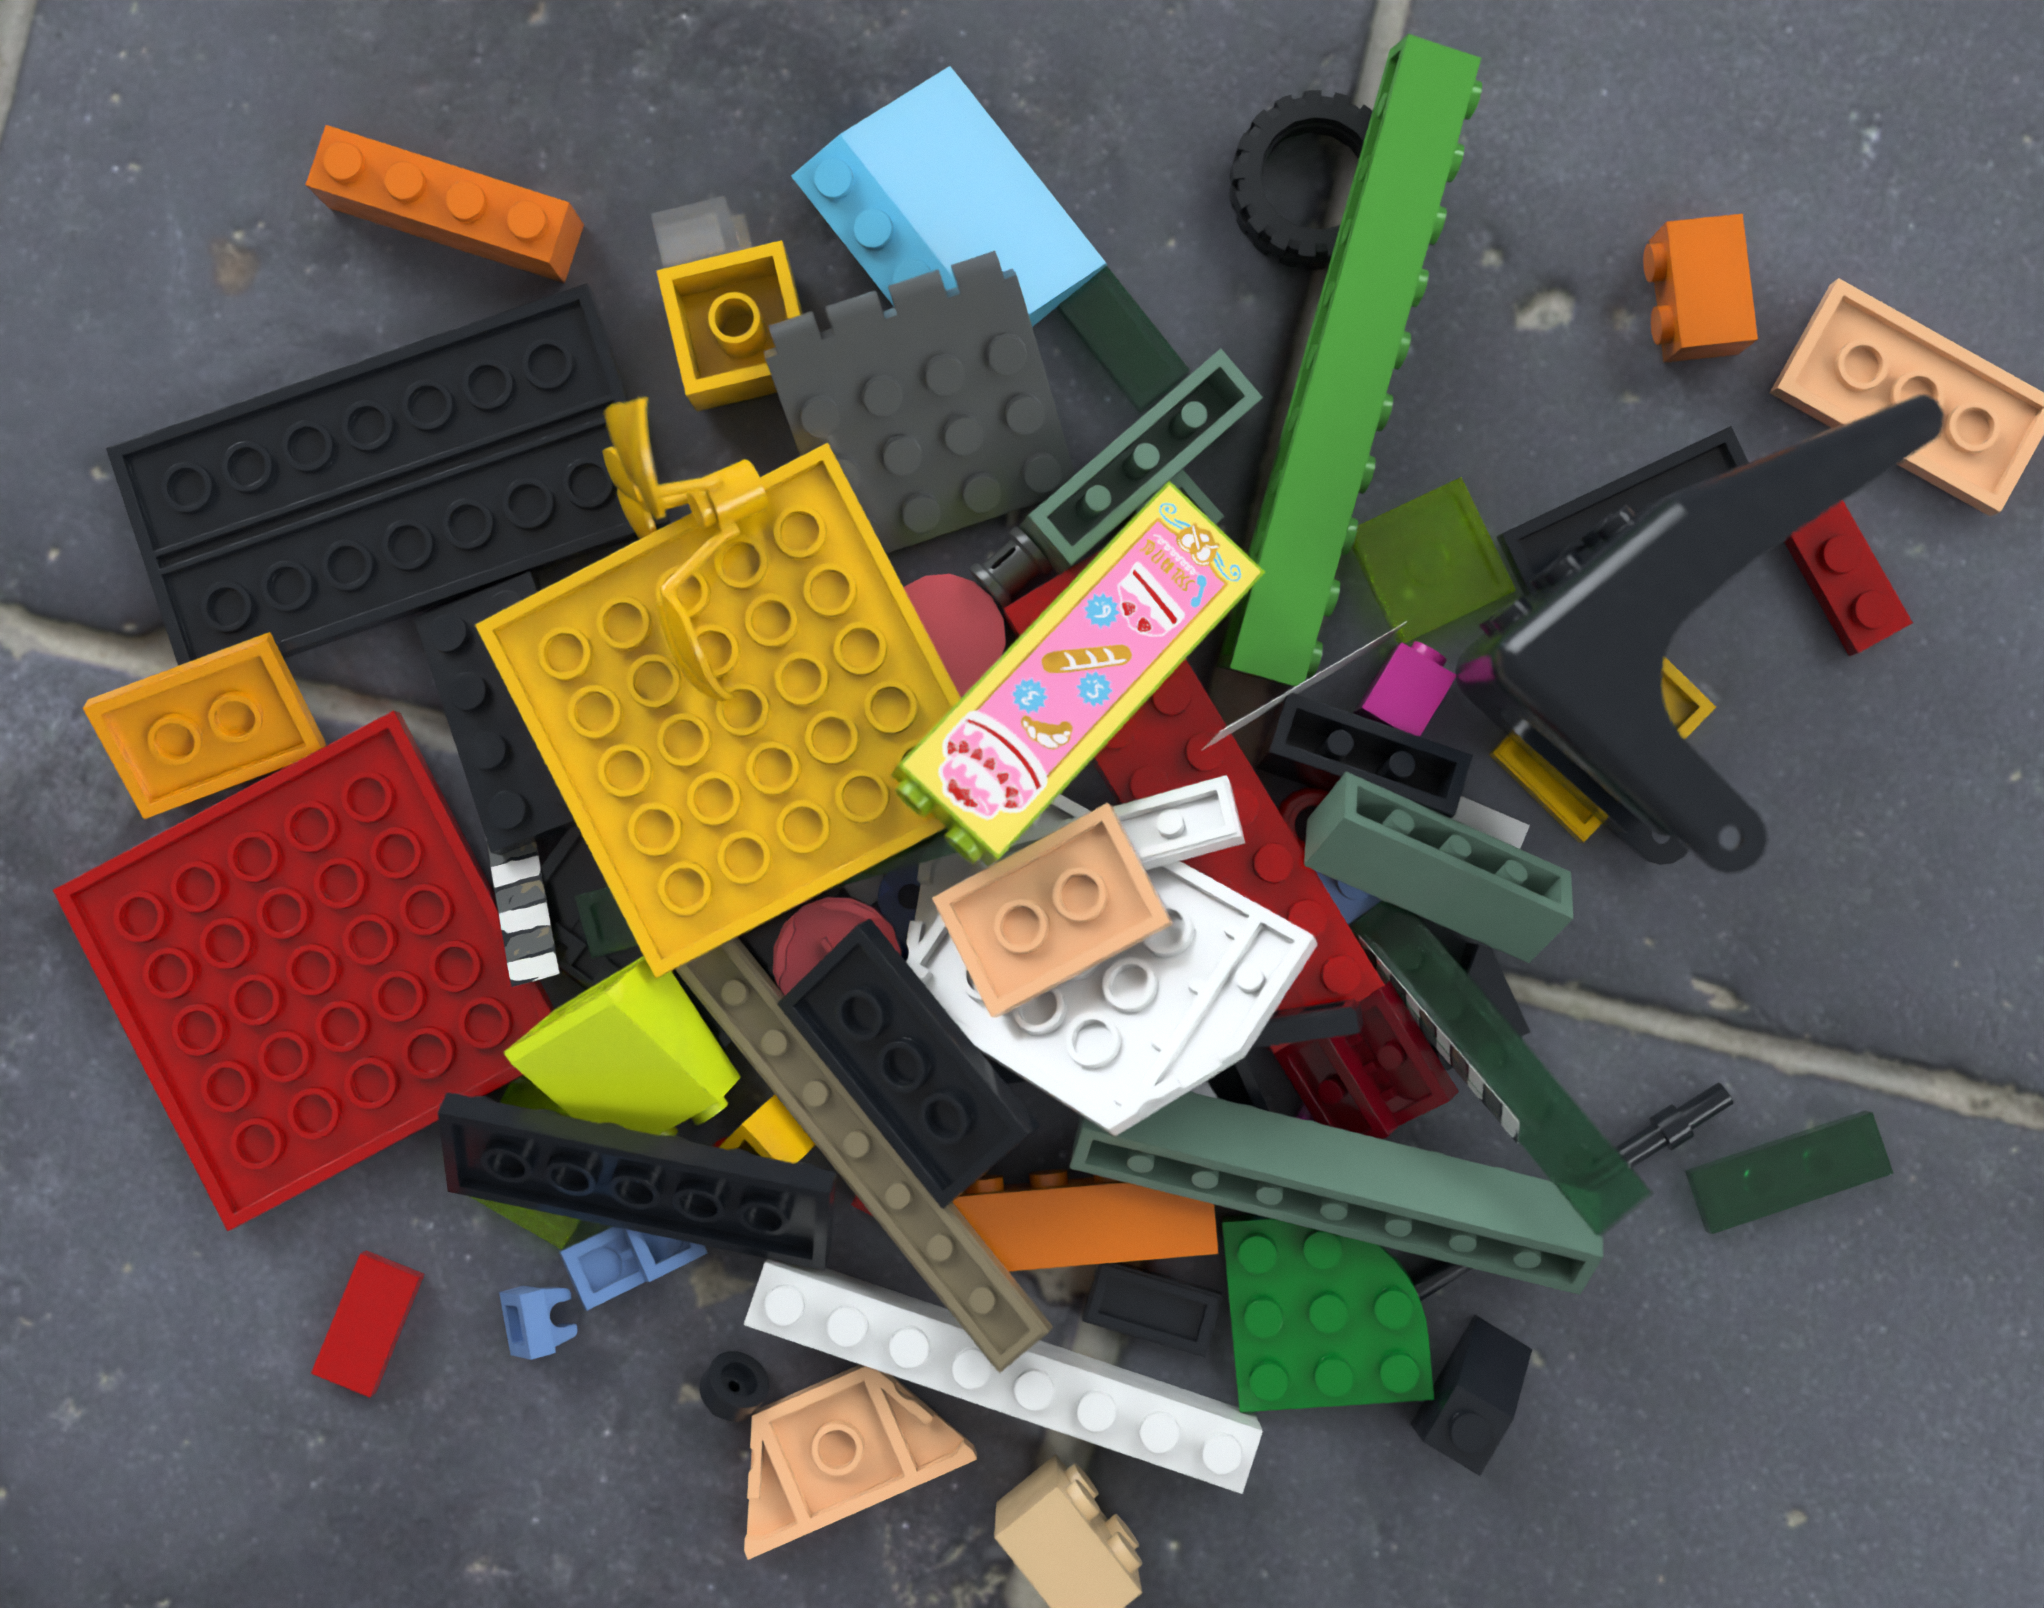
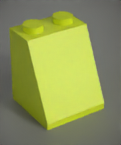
(628, 1055)

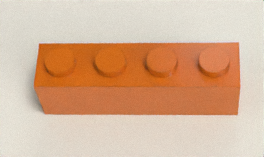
(445, 203)
(1084, 1221)

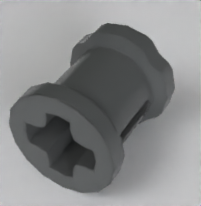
(1011, 568)

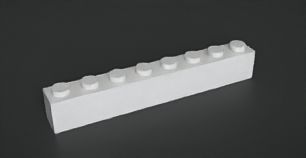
(1041, 1386)

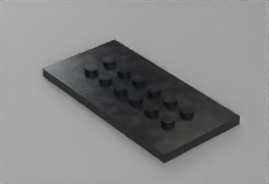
(382, 483)

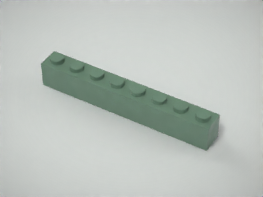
(1350, 1187)

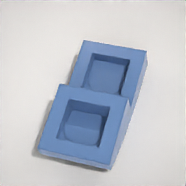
(621, 1260)

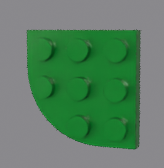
(1321, 1319)

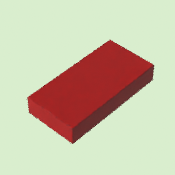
(367, 1323)

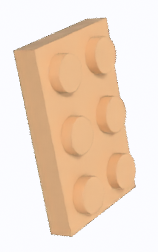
(1052, 911)

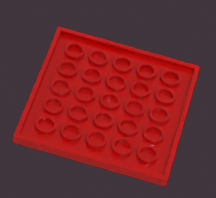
(307, 968)

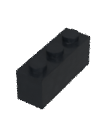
(1322, 743)

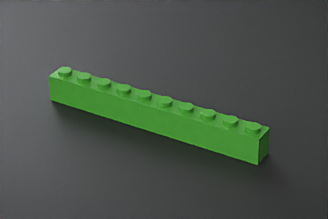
(1351, 358)

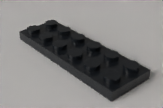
(637, 1180)

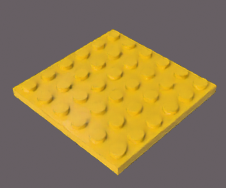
(748, 802)

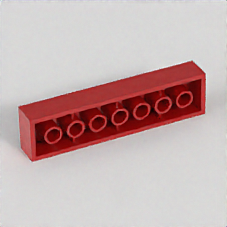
(1163, 753)

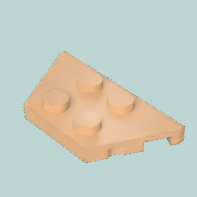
(840, 1453)

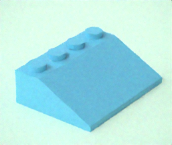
(942, 185)

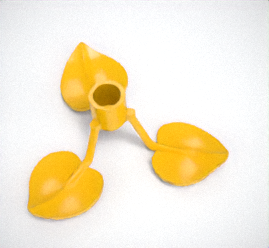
(713, 499)

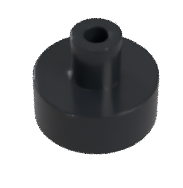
(734, 1386)

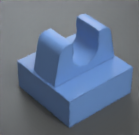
(529, 1323)

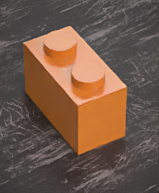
(1701, 288)

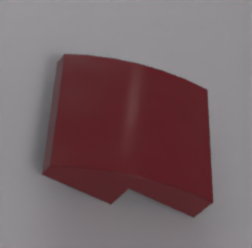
(1370, 1077)

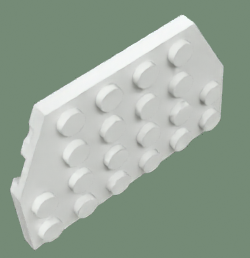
(1139, 1022)

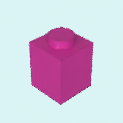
(1407, 688)

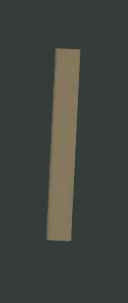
(933, 1239)

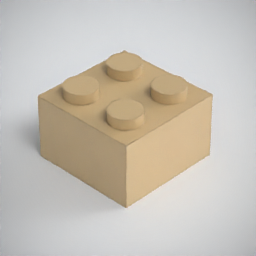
(1066, 1541)

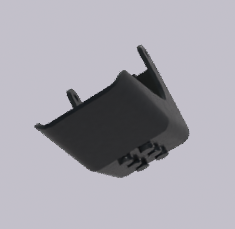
(1584, 653)

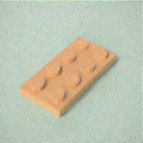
(1870, 356)

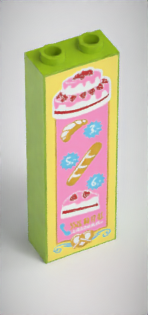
(1075, 676)

